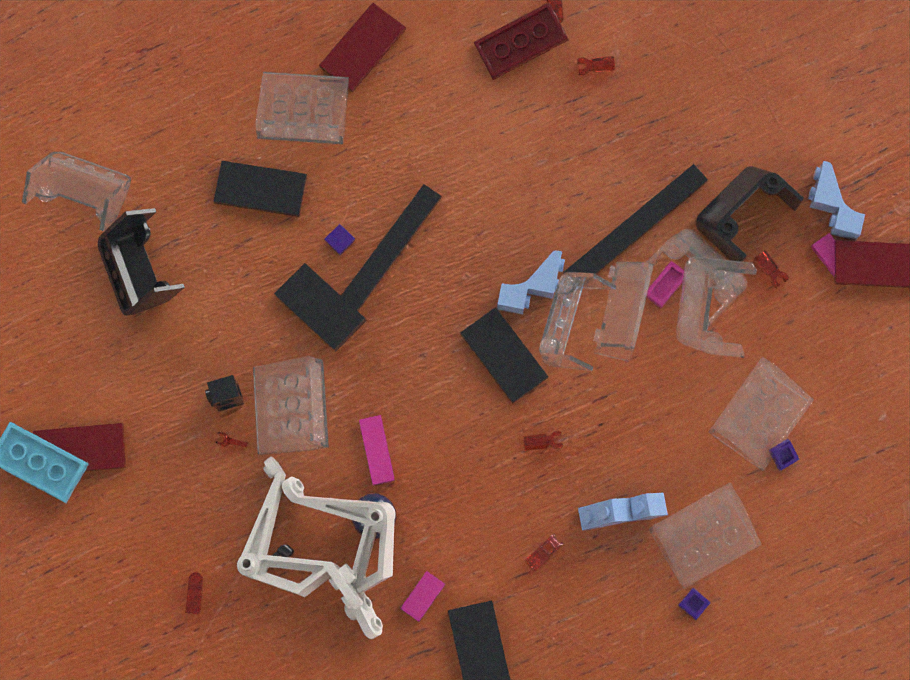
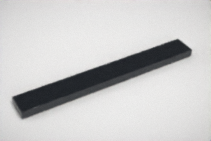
(640, 222)
(391, 247)

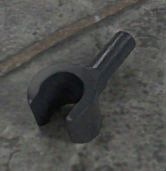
(284, 551)

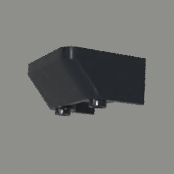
(715, 218)
(129, 265)

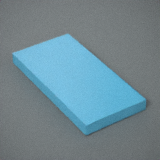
(40, 462)

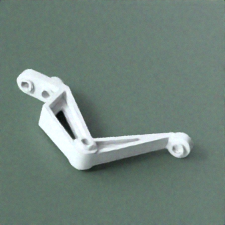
(377, 518)
(255, 561)

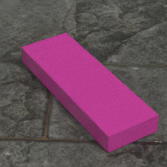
(376, 450)

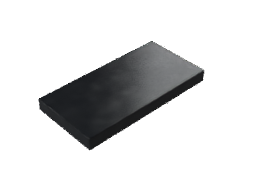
(260, 188)
(320, 307)
(504, 355)
(478, 642)

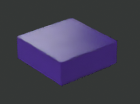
(339, 239)
(784, 454)
(694, 603)

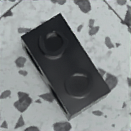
(224, 393)

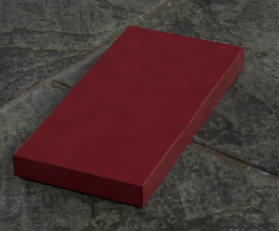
(521, 41)
(363, 46)
(872, 264)
(96, 444)

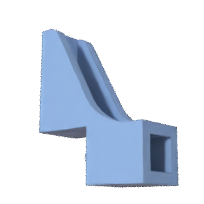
(827, 197)
(542, 283)
(622, 510)

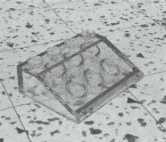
(302, 108)
(290, 406)
(761, 413)
(706, 535)

